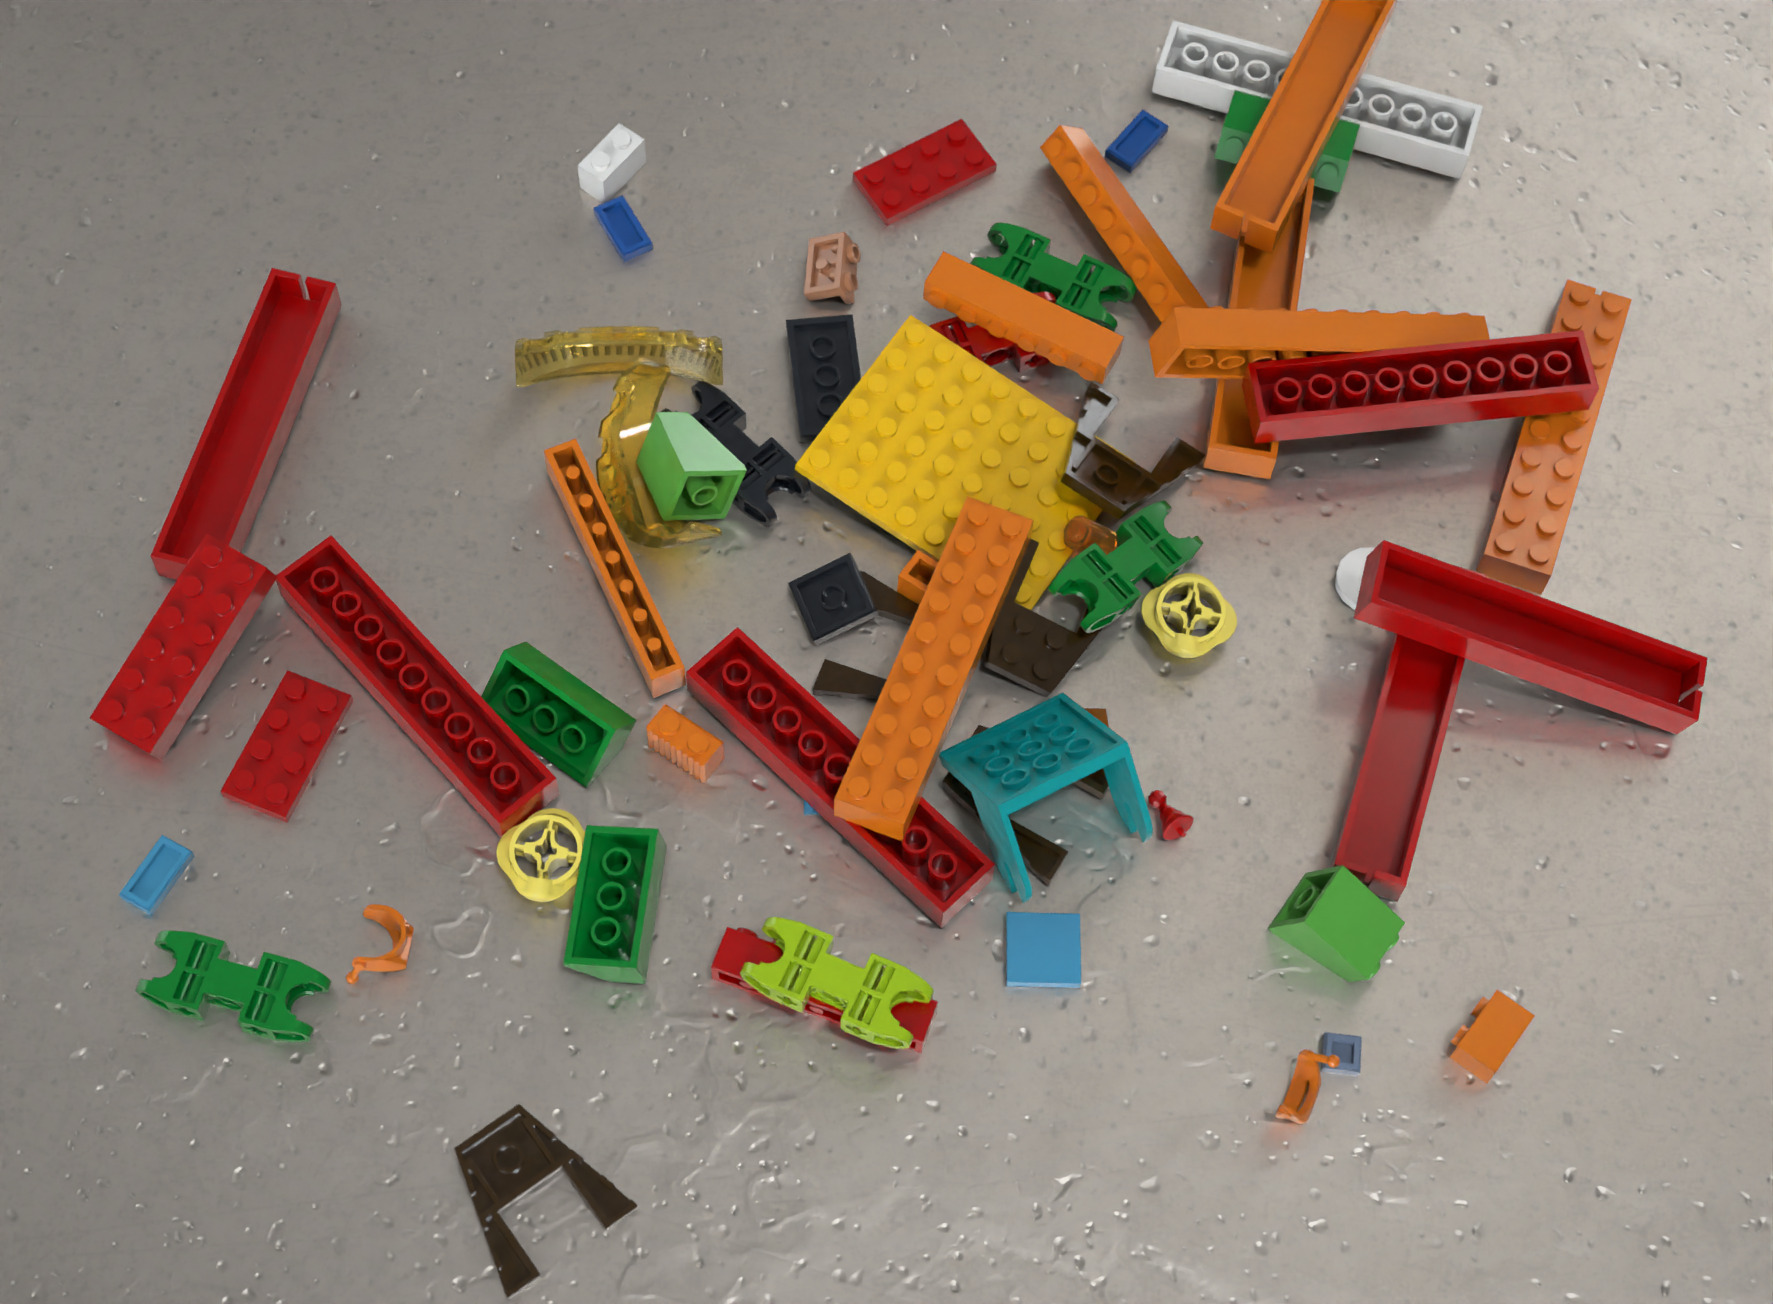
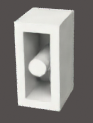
(612, 163)

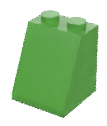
(688, 469)
(1338, 923)

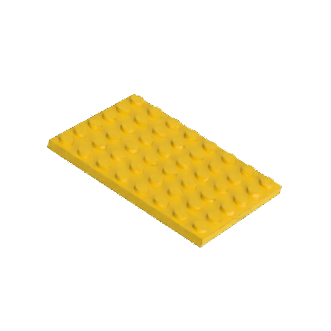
(942, 428)

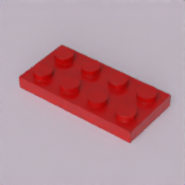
(924, 172)
(287, 746)

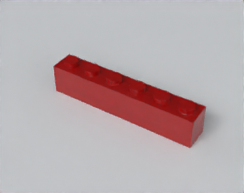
(744, 946)

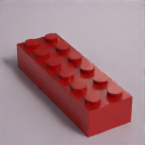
(184, 646)

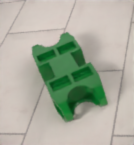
(1038, 271)
(1109, 579)
(259, 994)

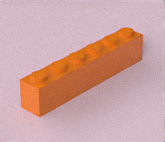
(1022, 318)

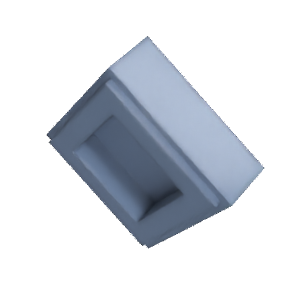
(1346, 1048)

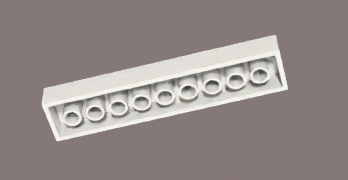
(1392, 116)

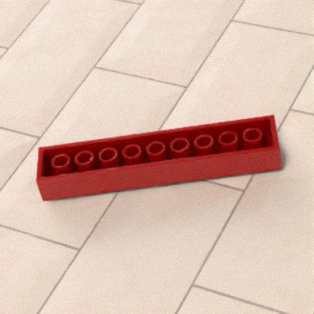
(1419, 386)
(417, 686)
(812, 754)

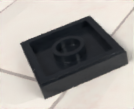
(833, 599)

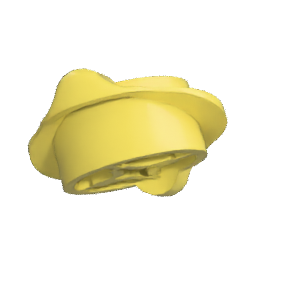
(1183, 643)
(510, 847)

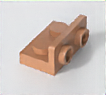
(832, 268)

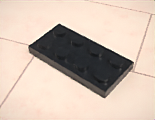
(822, 368)

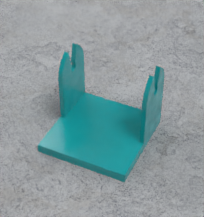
(1034, 758)

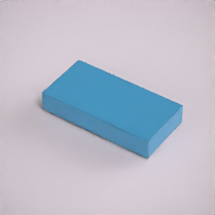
(156, 875)

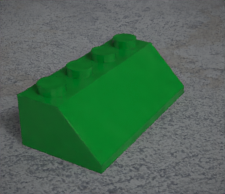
(1243, 119)
(557, 713)
(616, 903)

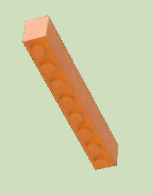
(1120, 221)
(615, 568)

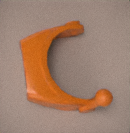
(401, 935)
(1306, 1073)

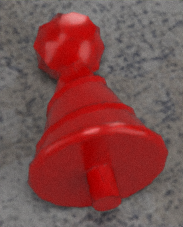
(1173, 821)

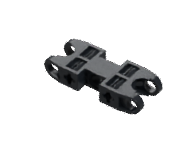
(767, 466)

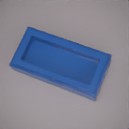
(1136, 141)
(623, 228)

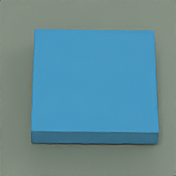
(1043, 950)

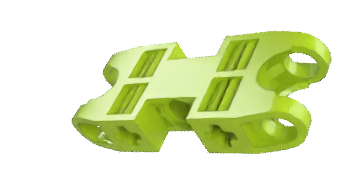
(813, 972)

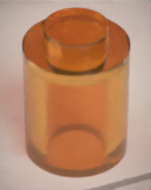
(1083, 532)

